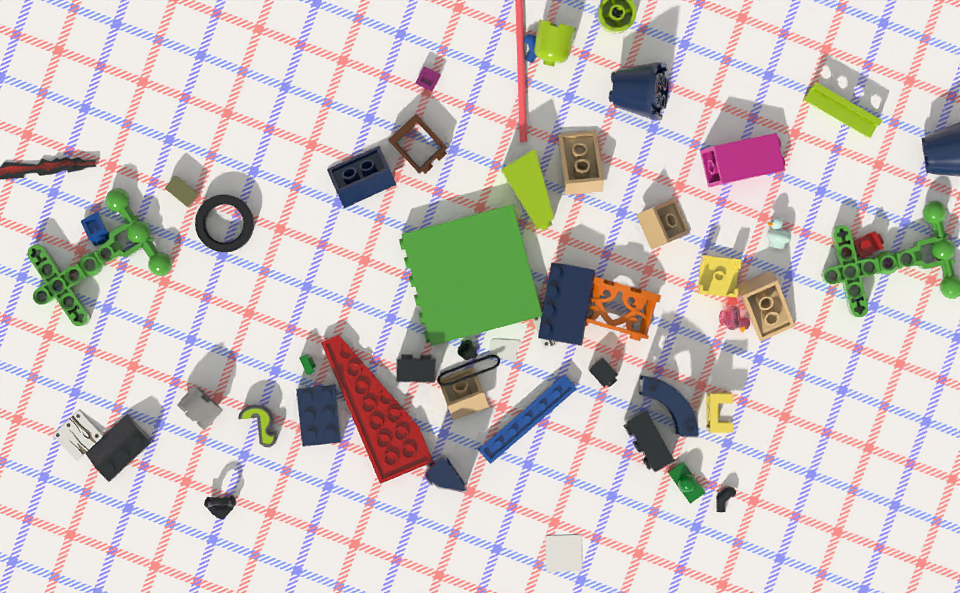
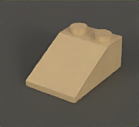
(580, 163)
(765, 305)

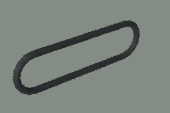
(467, 364)

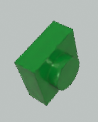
(308, 364)

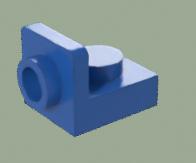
(95, 229)

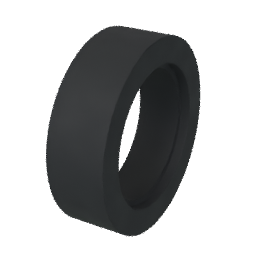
(204, 210)

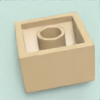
(663, 223)
(464, 396)

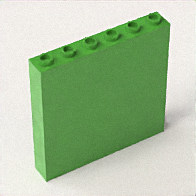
(470, 275)

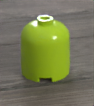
(553, 42)

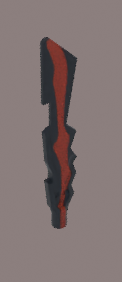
(17, 170)

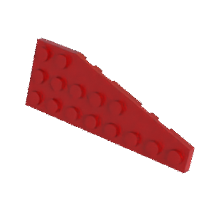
(384, 426)

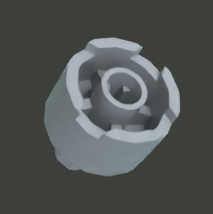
(199, 407)

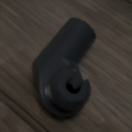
(723, 496)

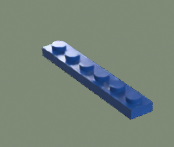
(527, 419)

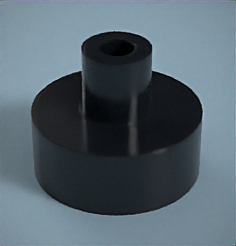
(467, 350)

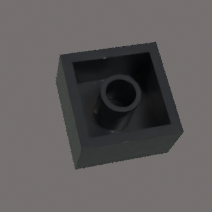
(416, 369)

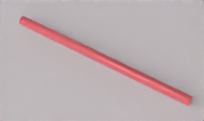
(521, 71)

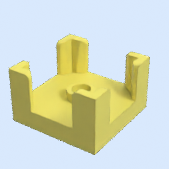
(718, 276)
(713, 412)

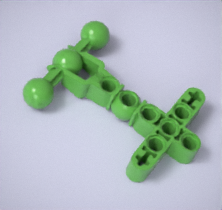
(137, 232)
(942, 250)

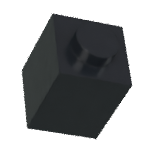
(603, 373)

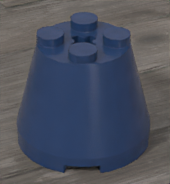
(641, 89)
(943, 151)

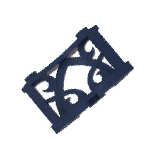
(678, 406)

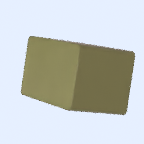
(182, 191)

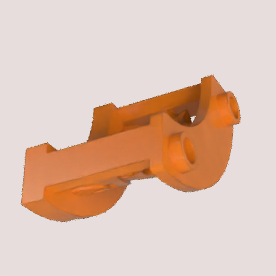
(640, 297)

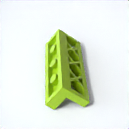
(842, 110)

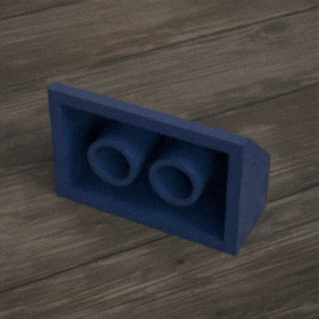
(361, 177)
(444, 475)

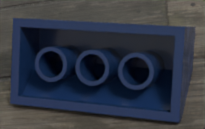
(566, 304)

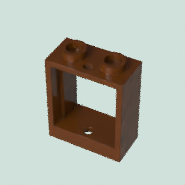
(405, 129)

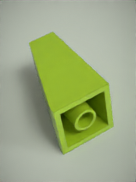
(529, 187)

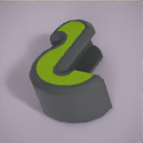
(265, 421)

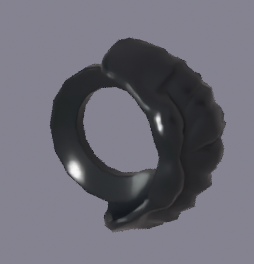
(220, 506)

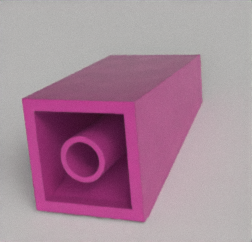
(742, 160)

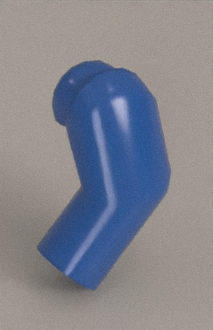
(530, 40)

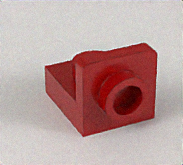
(868, 244)

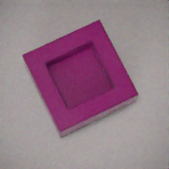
(428, 79)

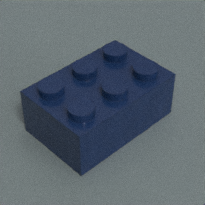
(318, 415)

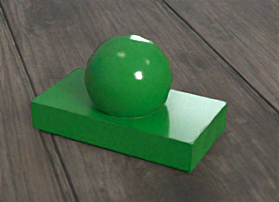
(686, 482)

